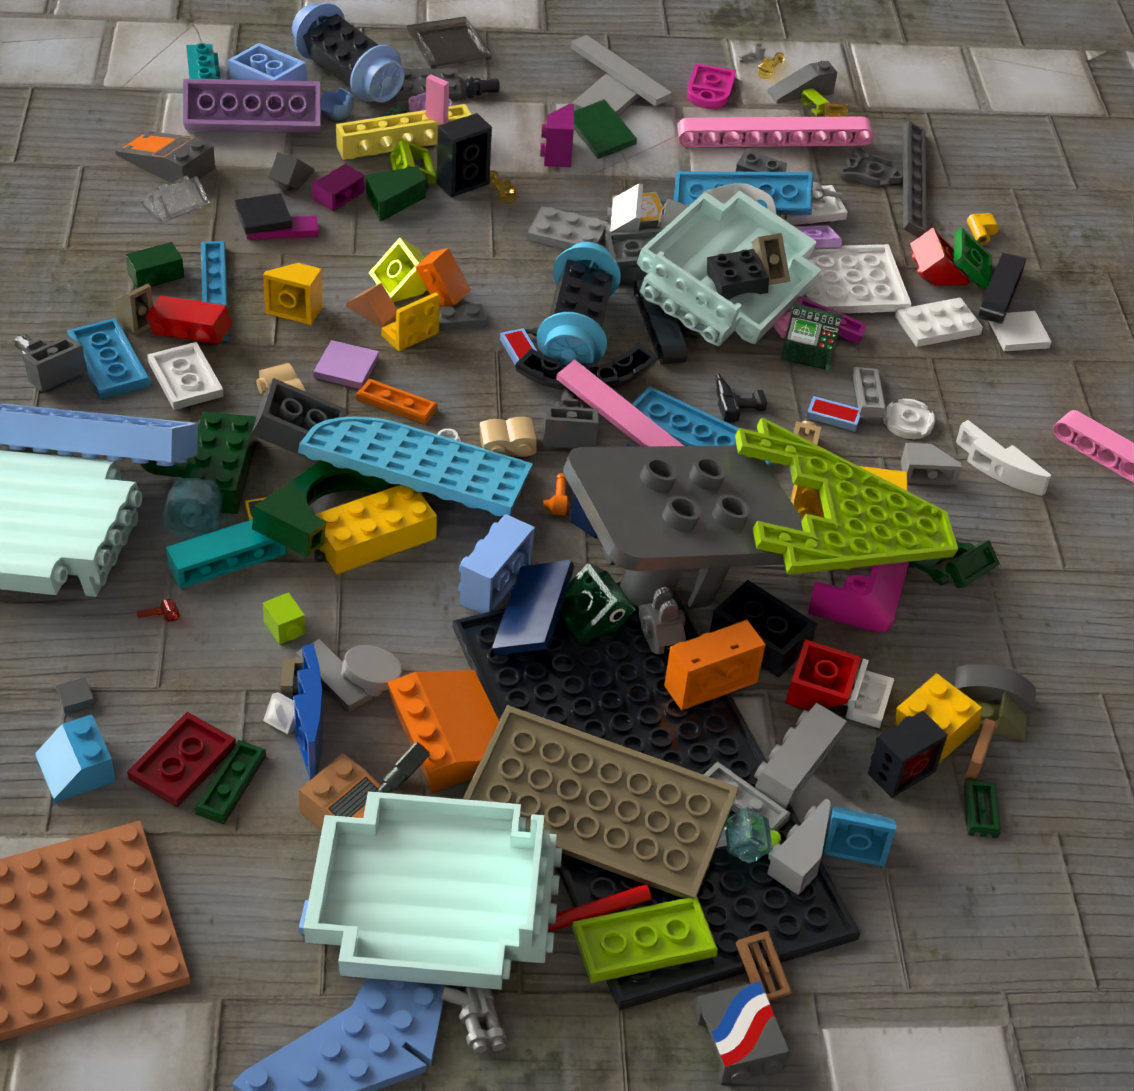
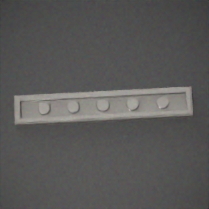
(621, 70)

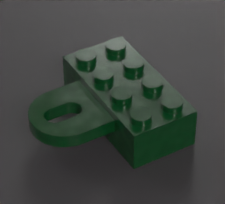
(222, 456)

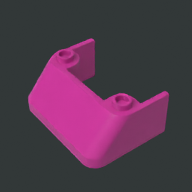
(862, 600)

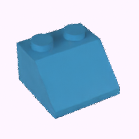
(75, 759)
(859, 836)

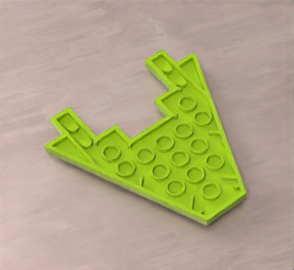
(863, 514)

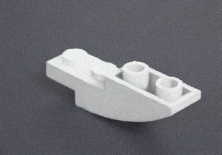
(1002, 464)

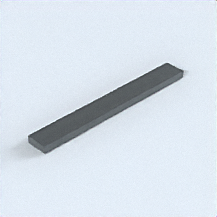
(914, 179)

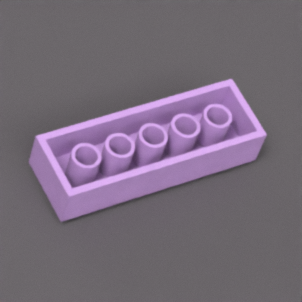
(252, 105)

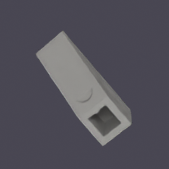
(799, 857)

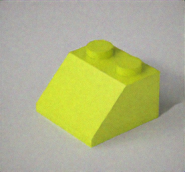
(398, 271)

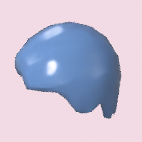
(337, 105)

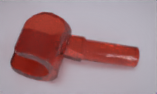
(167, 609)

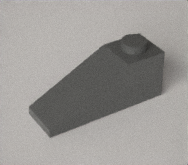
(815, 75)

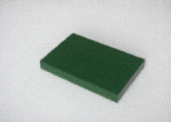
(602, 129)

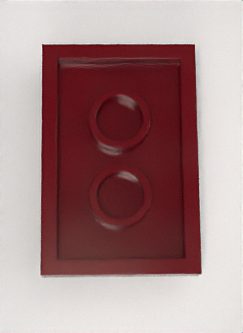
(181, 759)

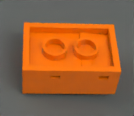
(714, 664)

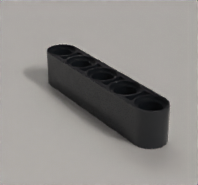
(1002, 288)
(662, 329)

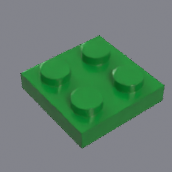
(972, 258)

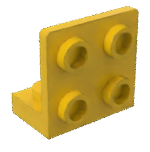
(414, 323)

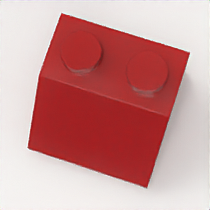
(936, 260)
(822, 677)

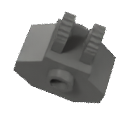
(662, 621)

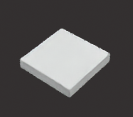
(1021, 332)

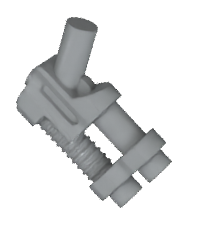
(476, 1007)

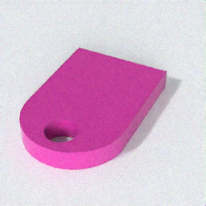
(710, 86)

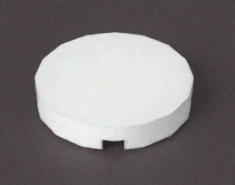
(909, 419)

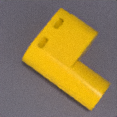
(982, 226)

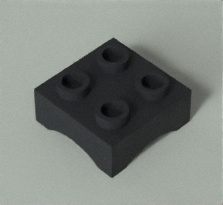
(738, 273)

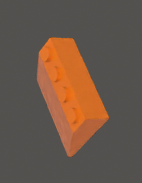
(449, 718)

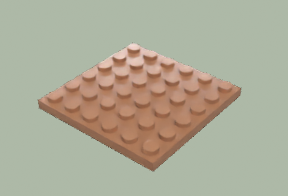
(83, 930)

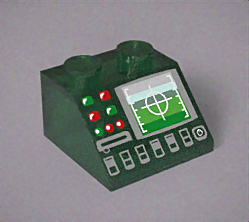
(811, 337)

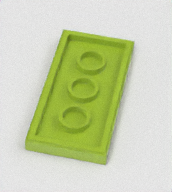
(644, 939)

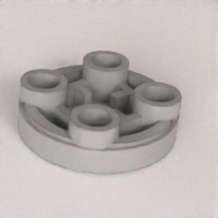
(370, 668)

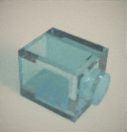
(748, 835)

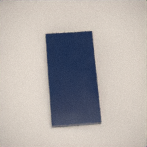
(533, 607)

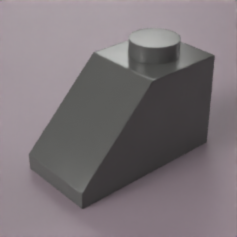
(289, 172)

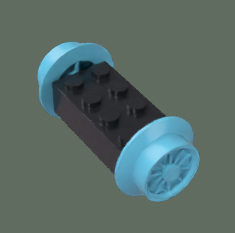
(584, 281)

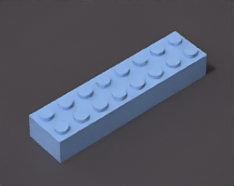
(97, 434)

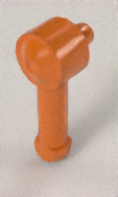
(558, 503)

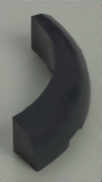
(615, 373)

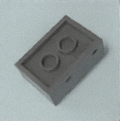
(625, 250)

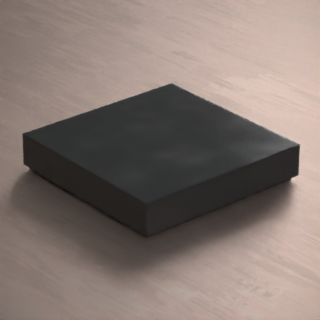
(263, 213)

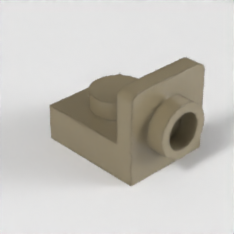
(289, 676)

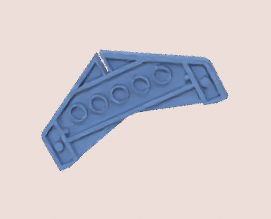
(359, 1046)

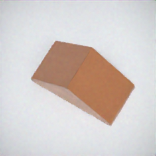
(374, 305)

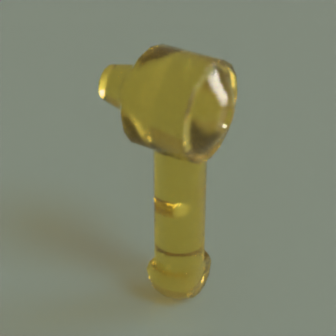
(766, 67)
(507, 191)

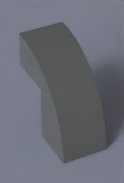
(990, 682)

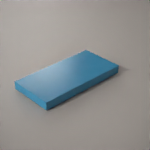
(110, 358)

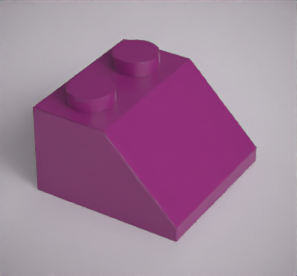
(558, 137)

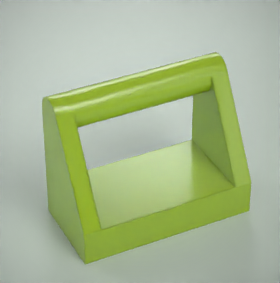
(406, 152)

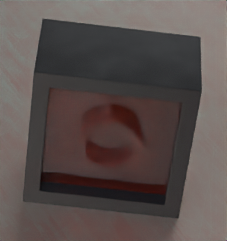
(907, 753)

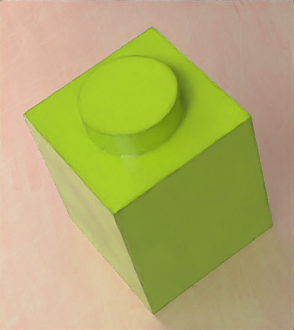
(284, 618)

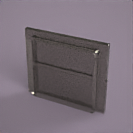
(448, 42)

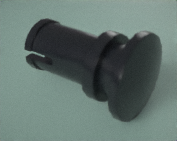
(478, 86)

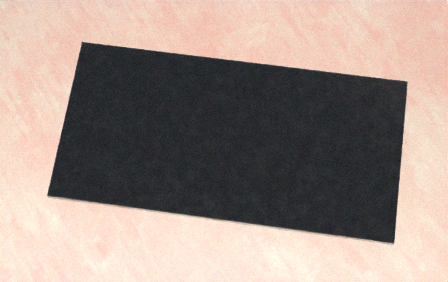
(619, 694)

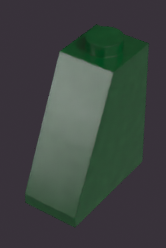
(395, 190)

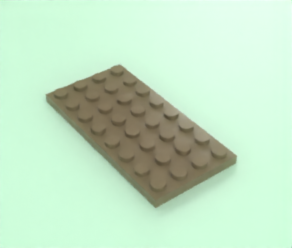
(607, 801)

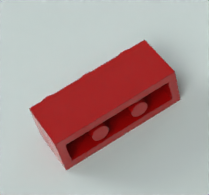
(189, 319)

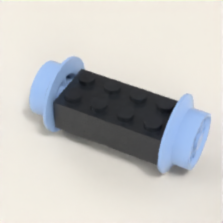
(351, 56)

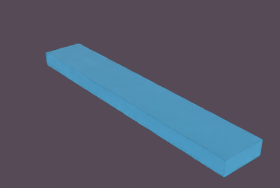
(214, 274)

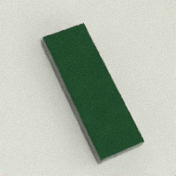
(230, 782)

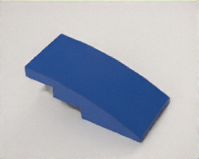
(309, 711)

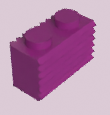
(338, 187)

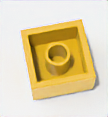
(946, 707)

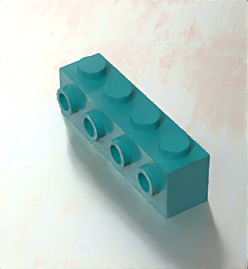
(202, 62)

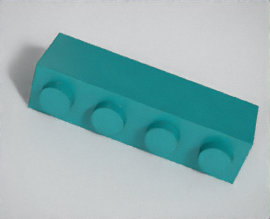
(220, 553)

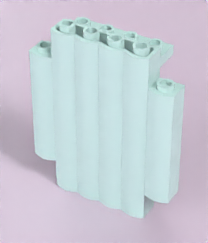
(708, 228)
(62, 520)
(434, 890)

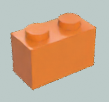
(443, 276)

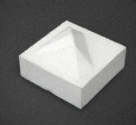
(280, 713)

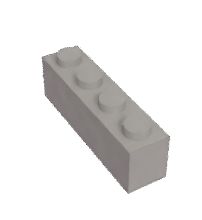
(799, 755)

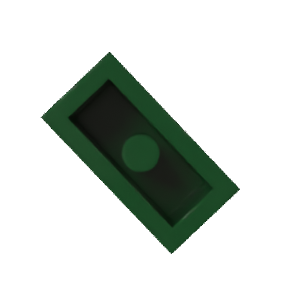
(155, 265)

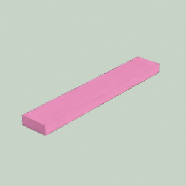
(614, 407)

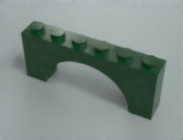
(287, 513)

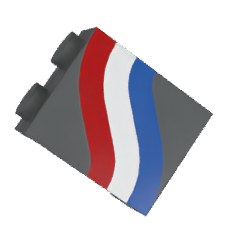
(743, 1032)

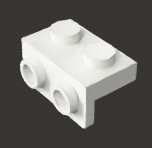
(869, 696)

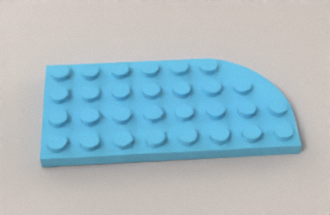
(419, 461)

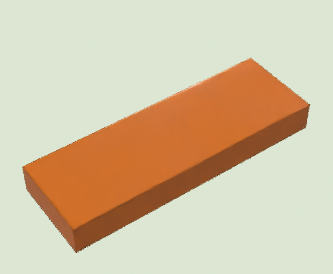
(397, 401)

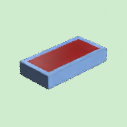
(516, 343)
(833, 413)

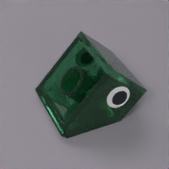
(594, 604)

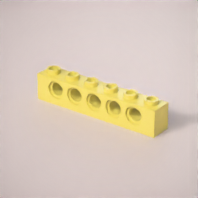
(383, 133)

